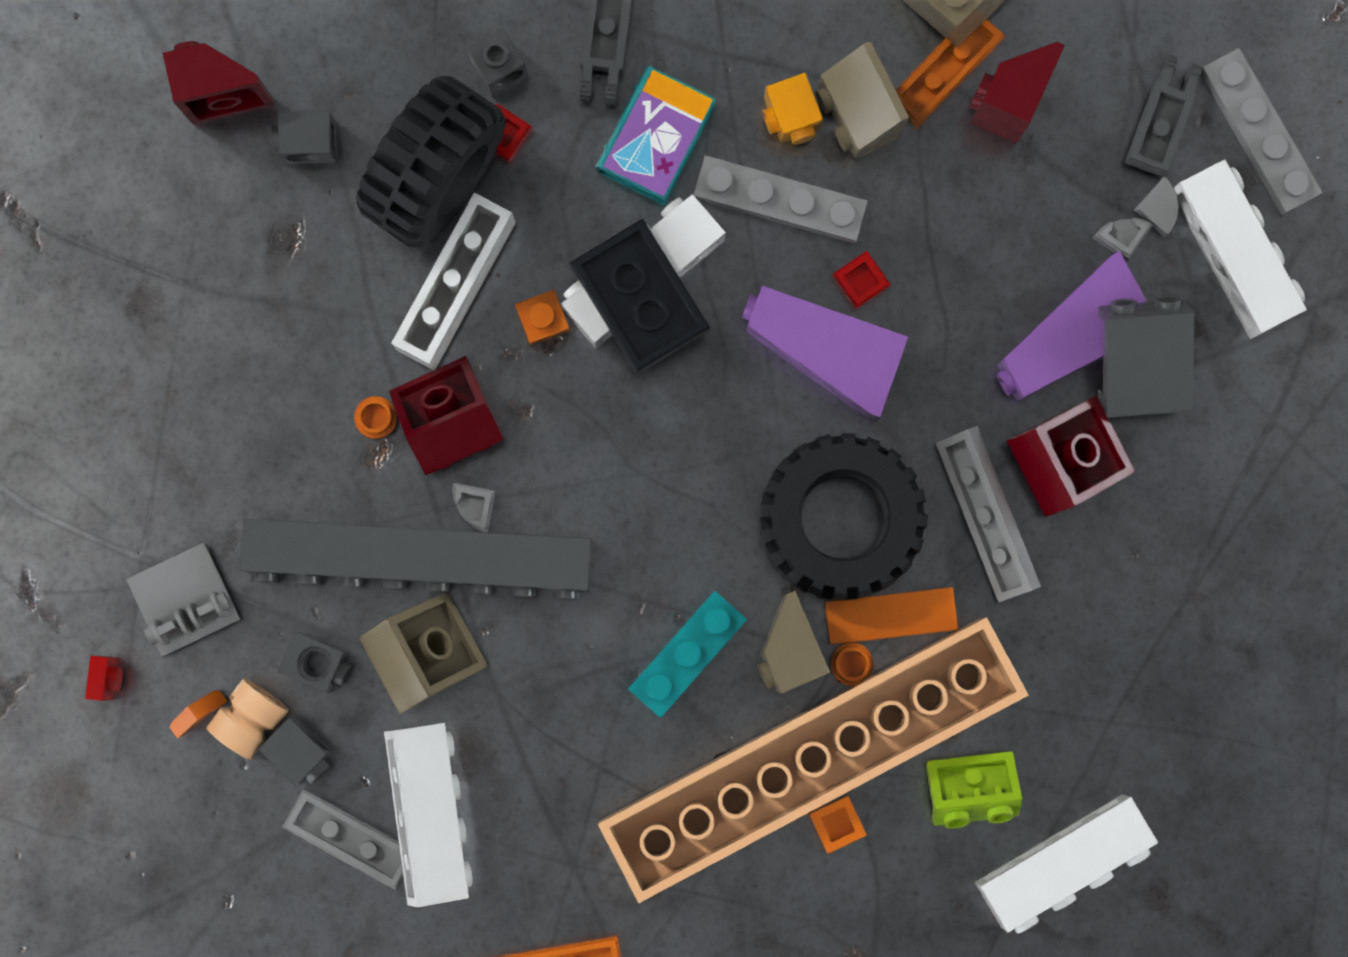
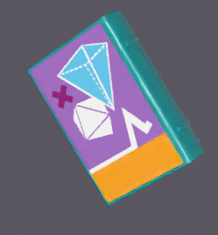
(655, 135)

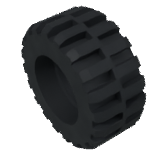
(430, 161)
(900, 505)

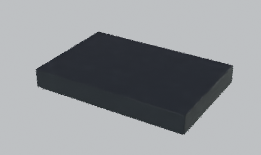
(639, 296)

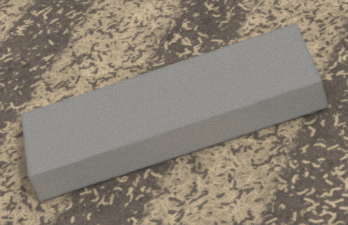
(346, 837)

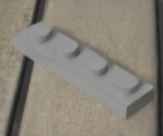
(1260, 131)
(780, 199)
(988, 514)

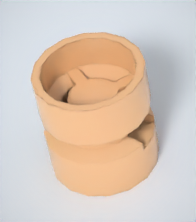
(246, 720)

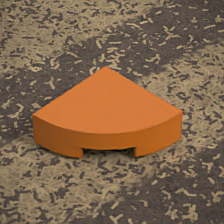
(197, 713)

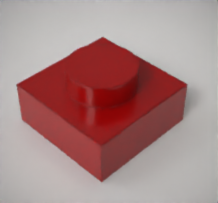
(103, 678)

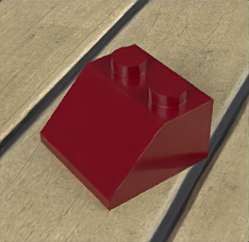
(211, 84)
(1011, 95)
(445, 416)
(1071, 456)

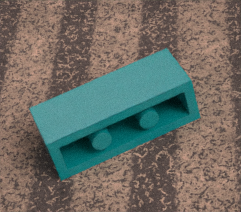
(687, 654)

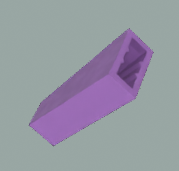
(1070, 334)
(831, 348)

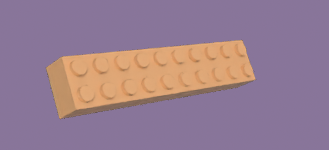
(812, 759)

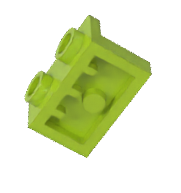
(974, 789)

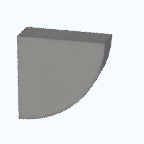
(1160, 207)
(1123, 235)
(474, 505)

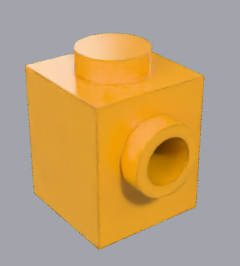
(792, 110)

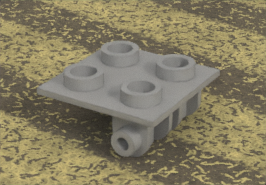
(182, 599)

